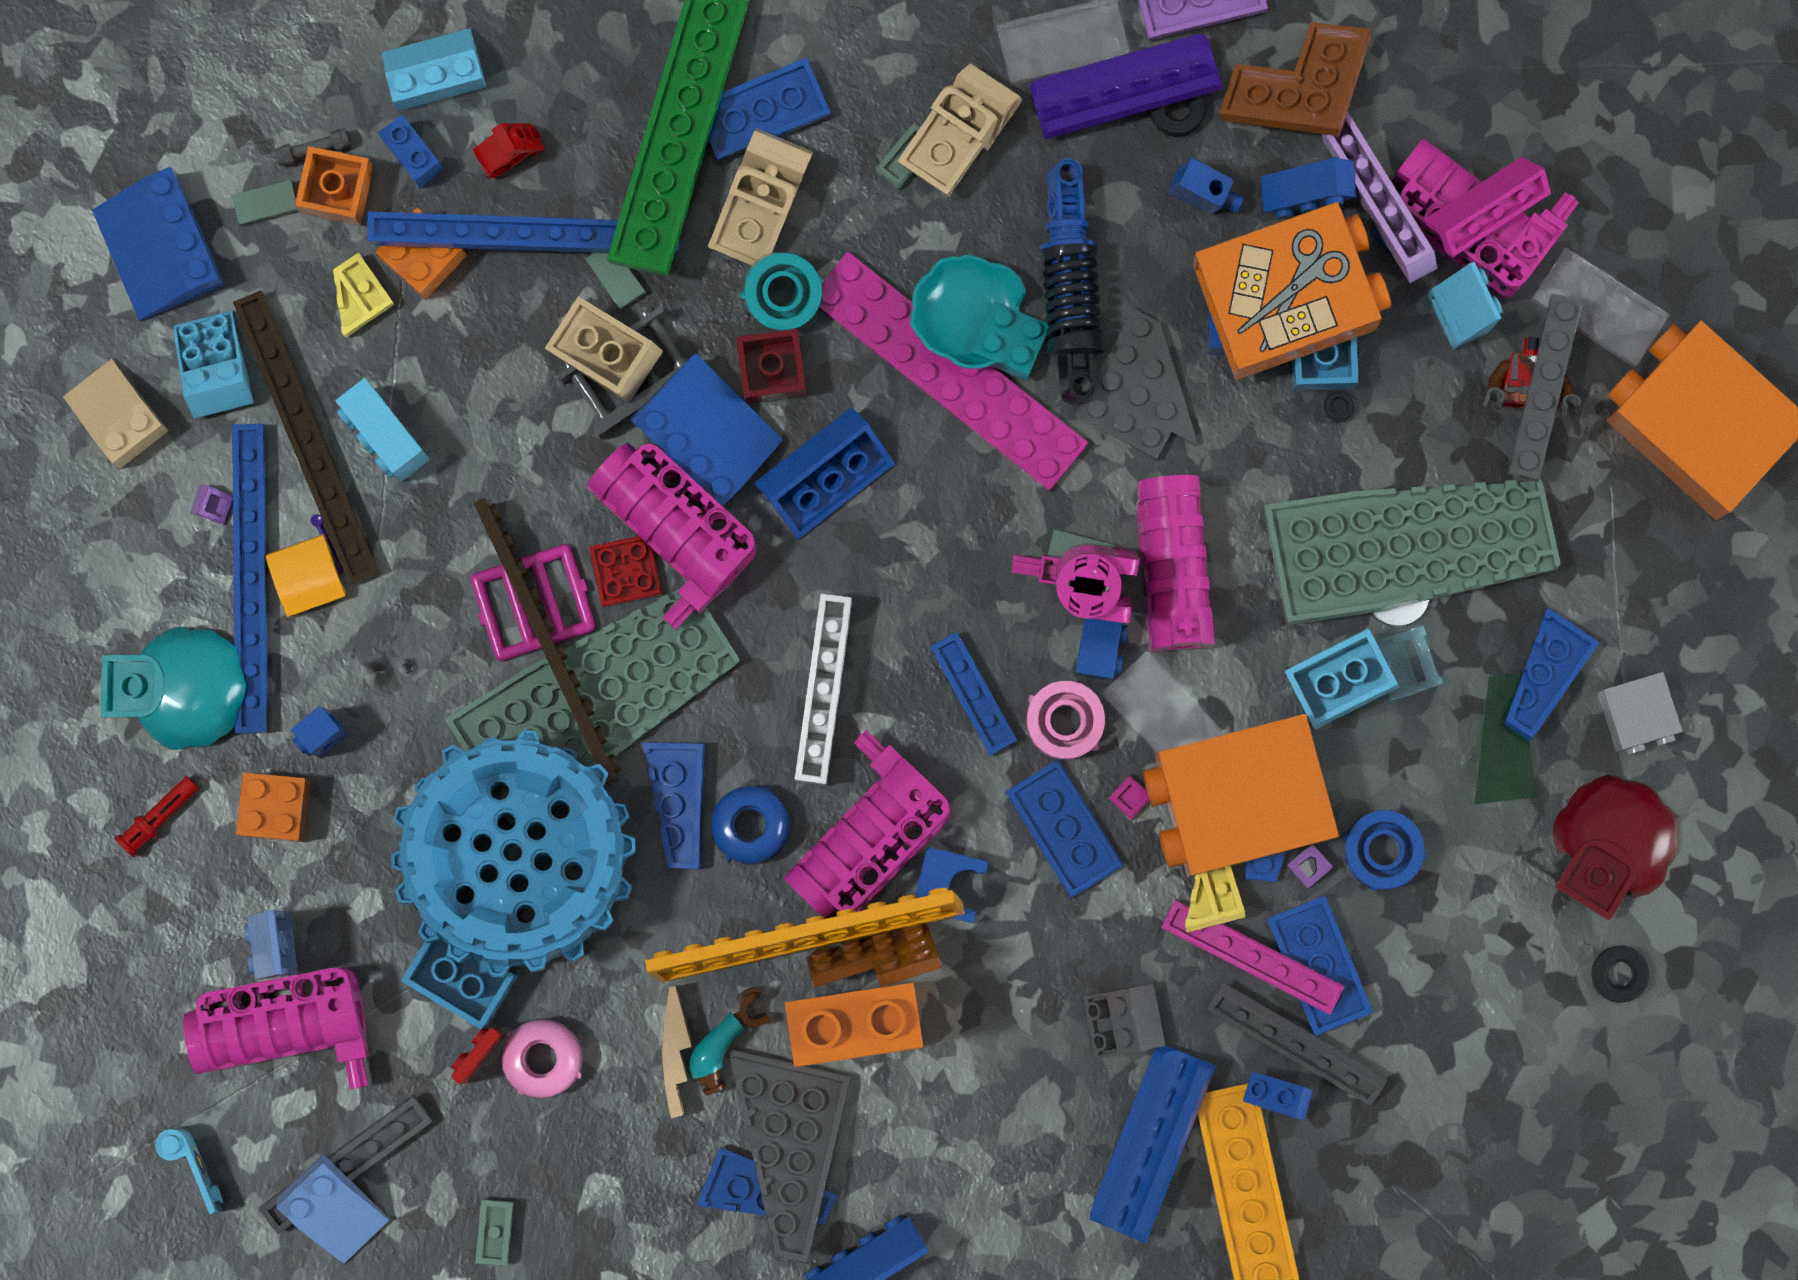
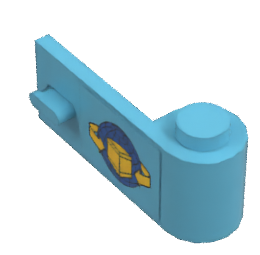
(180, 1144)

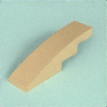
(675, 1039)

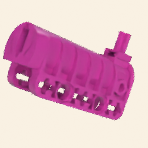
(1434, 180)

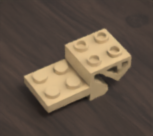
(958, 128)
(760, 197)

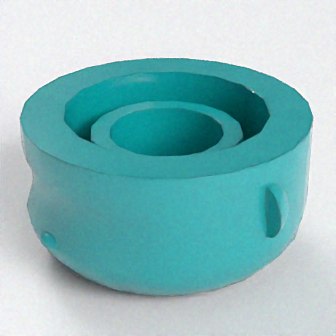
(807, 294)

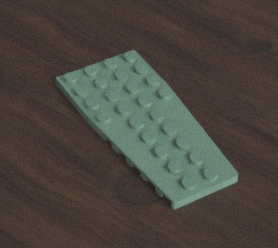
(1405, 545)
(628, 671)

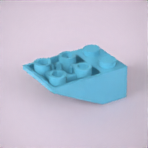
(1465, 306)
(212, 365)

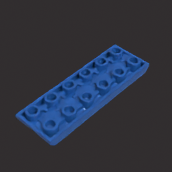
(1151, 1142)

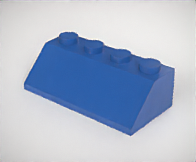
(825, 473)
(877, 1255)

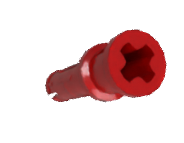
(185, 787)

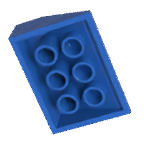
(157, 244)
(707, 429)

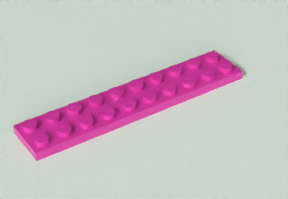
(976, 397)

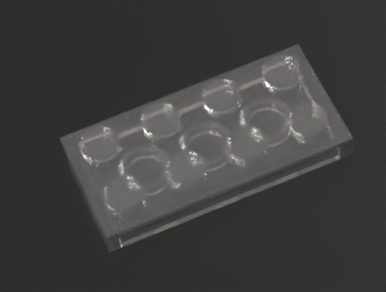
(1061, 40)
(1610, 310)
(1158, 706)

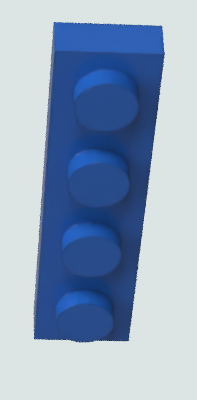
(973, 693)

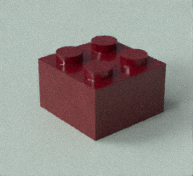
(771, 366)

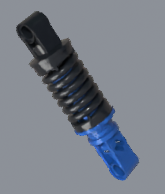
(1070, 284)

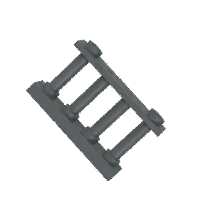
(607, 420)

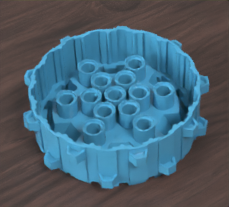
(462, 799)

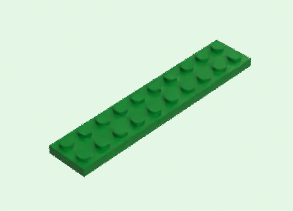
(677, 135)

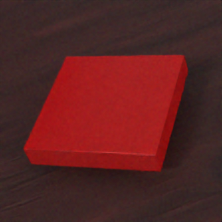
(625, 571)
(469, 1063)

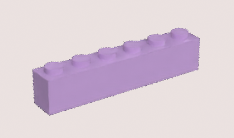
(1383, 203)

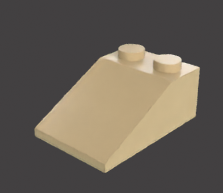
(604, 349)
(115, 414)

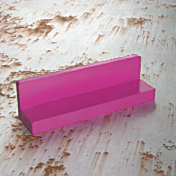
(1489, 205)

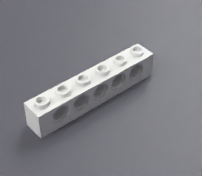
(823, 689)

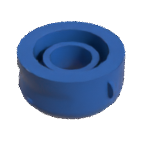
(724, 825)
(1409, 850)

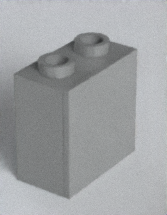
(1640, 713)

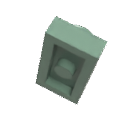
(494, 1232)

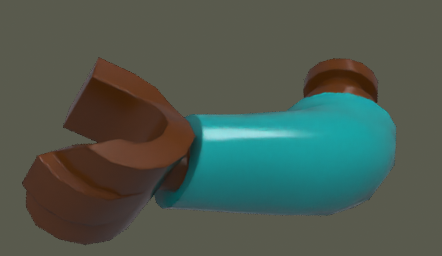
(709, 1053)

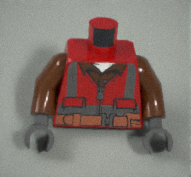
(1511, 380)

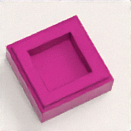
(1129, 797)

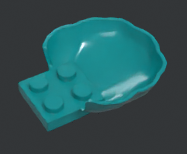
(973, 316)
(178, 687)

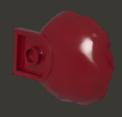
(1616, 842)

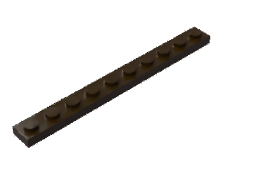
(306, 437)
(542, 628)

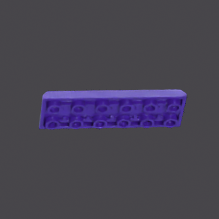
(1125, 85)

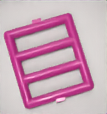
(531, 643)

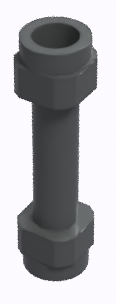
(286, 154)

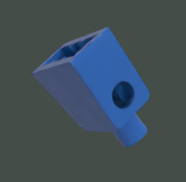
(1193, 187)

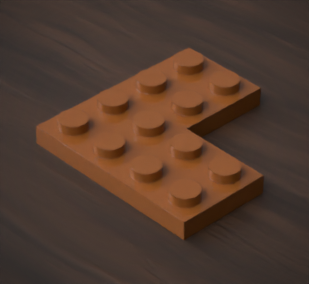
(1305, 99)
(893, 954)

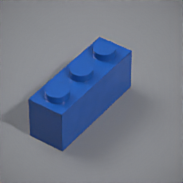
(1308, 187)

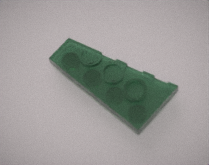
(1504, 755)

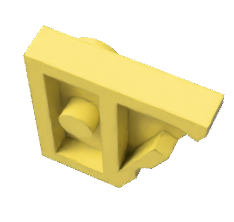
(358, 294)
(1214, 900)

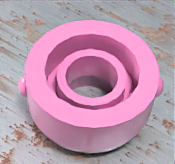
(1070, 695)
(567, 1065)

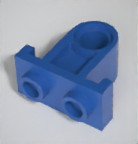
(1278, 1095)

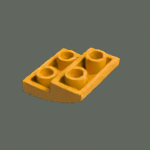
(305, 575)

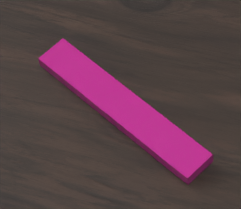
(1257, 960)

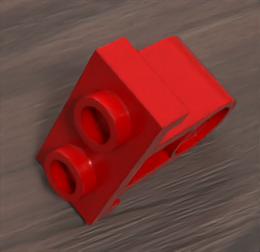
(507, 147)

